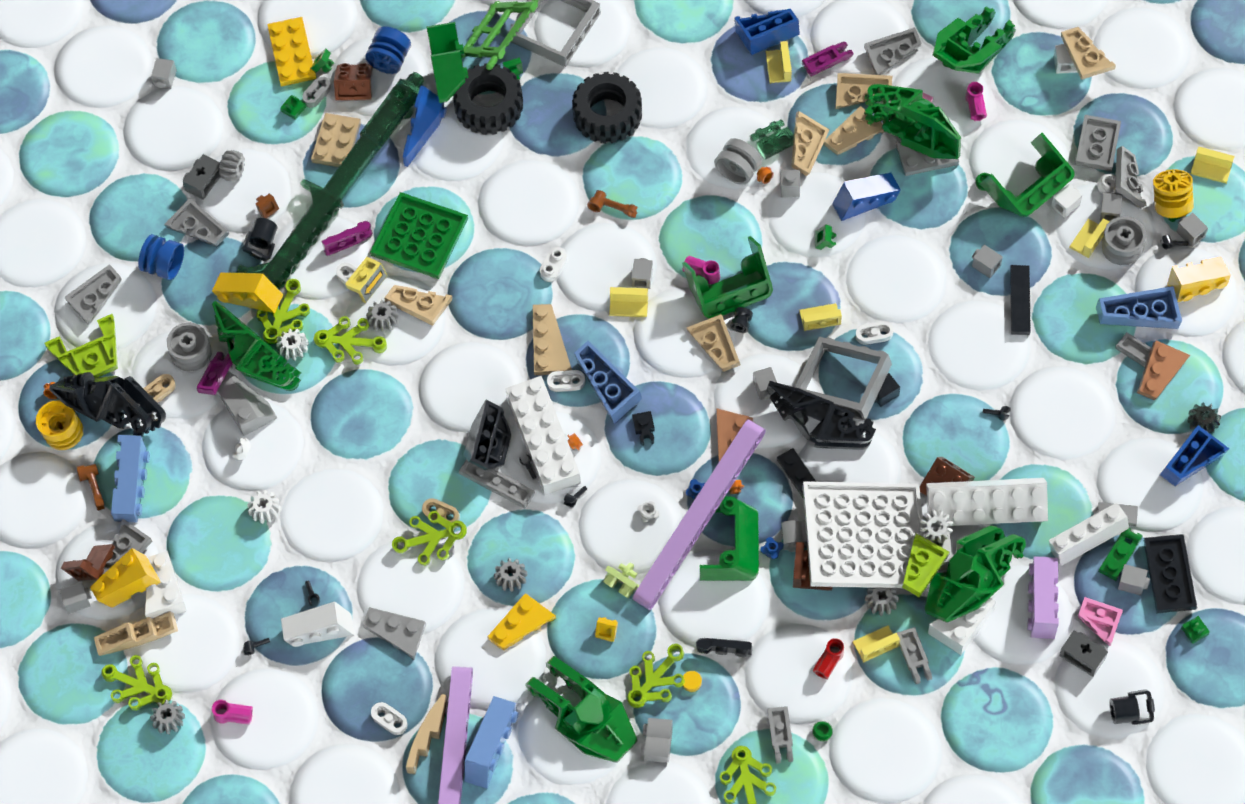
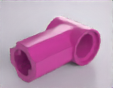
(976, 101)
(703, 268)
(234, 712)

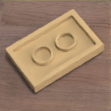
(335, 139)

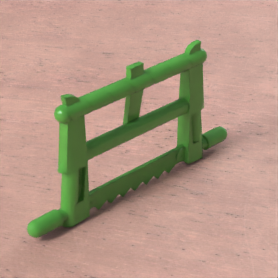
(497, 52)

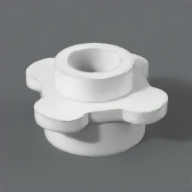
(651, 506)

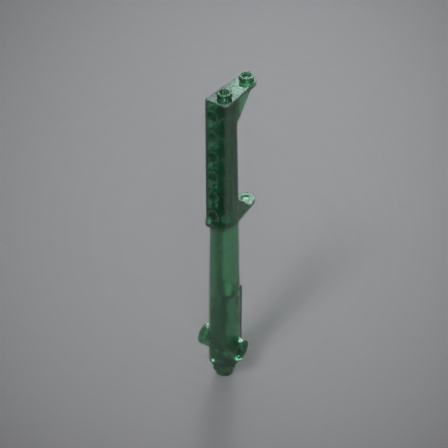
(328, 200)

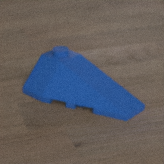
(428, 118)

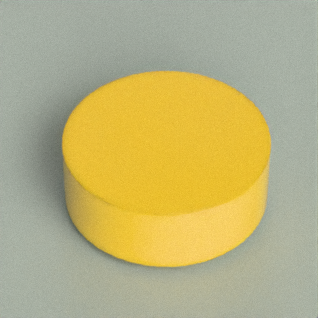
(692, 681)

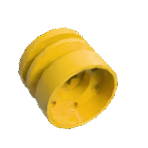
(1173, 193)
(59, 425)

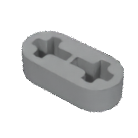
(318, 93)

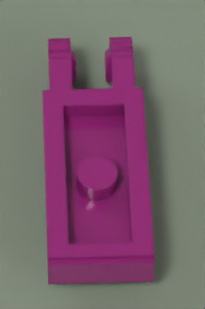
(826, 58)
(347, 238)
(214, 374)

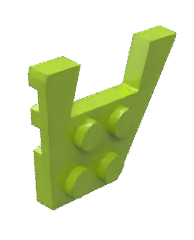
(95, 356)

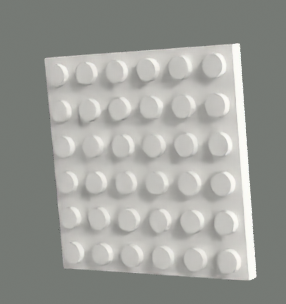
(860, 532)

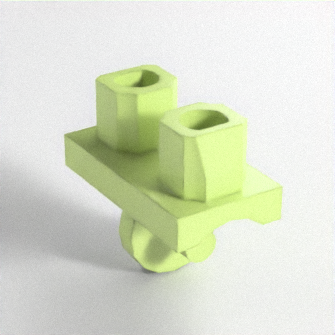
(613, 576)

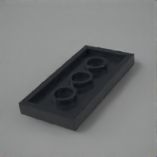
(1170, 573)

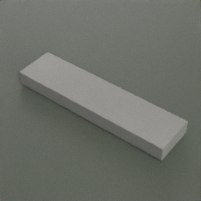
(498, 483)

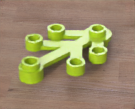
(283, 314)
(347, 340)
(433, 537)
(654, 679)
(139, 685)
(746, 778)

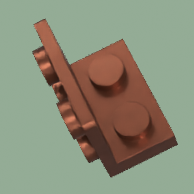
(353, 82)
(944, 471)
(93, 565)
(801, 570)

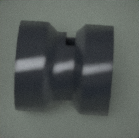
(741, 320)

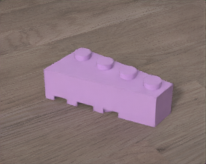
(1044, 597)

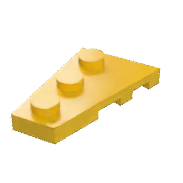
(521, 620)

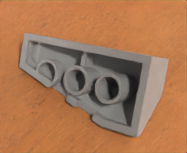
(244, 404)

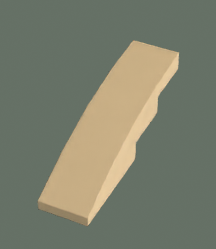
(135, 634)
(429, 729)

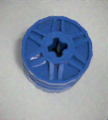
(388, 50)
(161, 257)

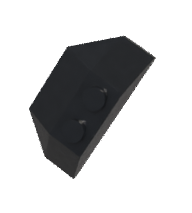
(488, 437)

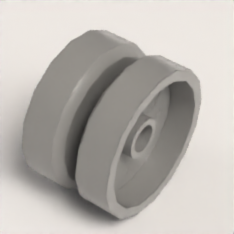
(738, 161)
(1123, 240)
(189, 346)

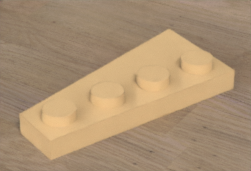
(548, 343)

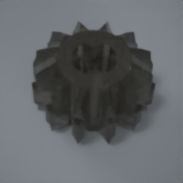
(1210, 415)

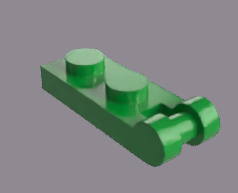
(1120, 554)

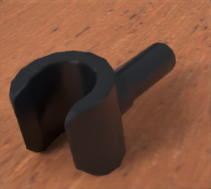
(1168, 243)
(999, 413)
(528, 466)
(571, 500)
(311, 593)
(250, 645)

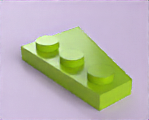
(923, 564)

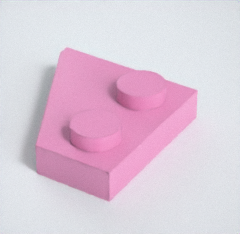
(1100, 618)

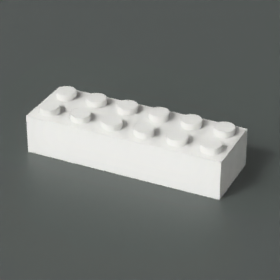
(543, 435)
(989, 501)

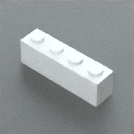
(1089, 534)

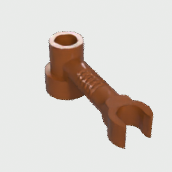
(598, 201)
(89, 473)

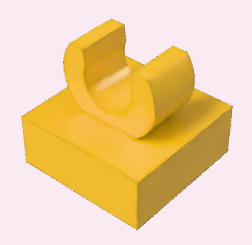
(606, 629)

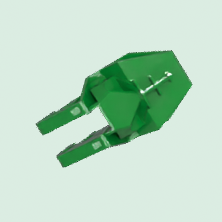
(954, 42)
(913, 120)
(252, 354)
(973, 573)
(596, 724)

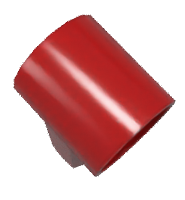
(828, 659)

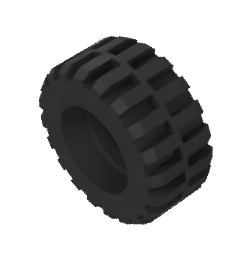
(607, 87)
(489, 118)

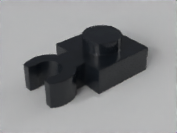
(644, 425)

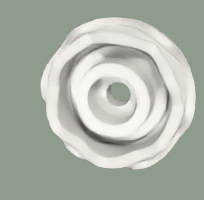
(1103, 183)
(241, 449)

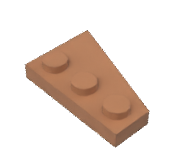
(1160, 369)

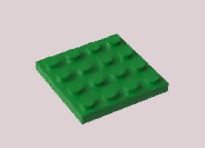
(419, 235)

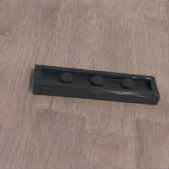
(1020, 299)

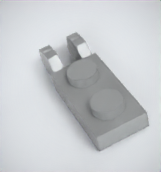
(914, 653)
(780, 732)

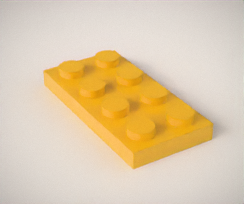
(291, 51)

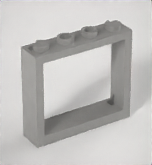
(592, 11)
(879, 357)

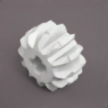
(292, 344)
(266, 513)
(938, 532)

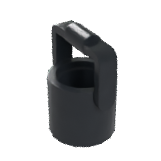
(262, 237)
(1126, 708)

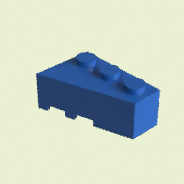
(766, 30)
(865, 194)
(1193, 456)

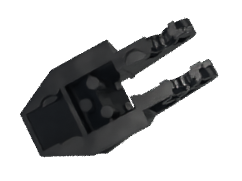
(109, 400)
(821, 419)

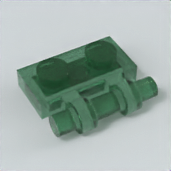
(774, 143)

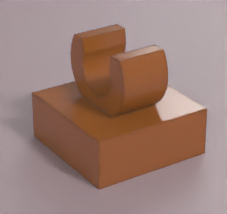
(266, 205)

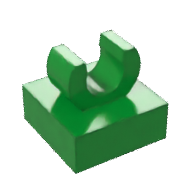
(323, 62)
(514, 66)
(293, 107)
(823, 237)
(1195, 629)

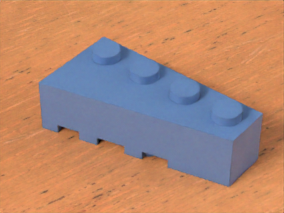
(1141, 309)
(610, 385)
(129, 478)
(490, 742)

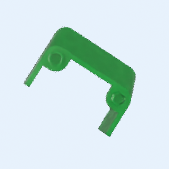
(446, 59)
(1054, 174)
(734, 292)
(742, 562)

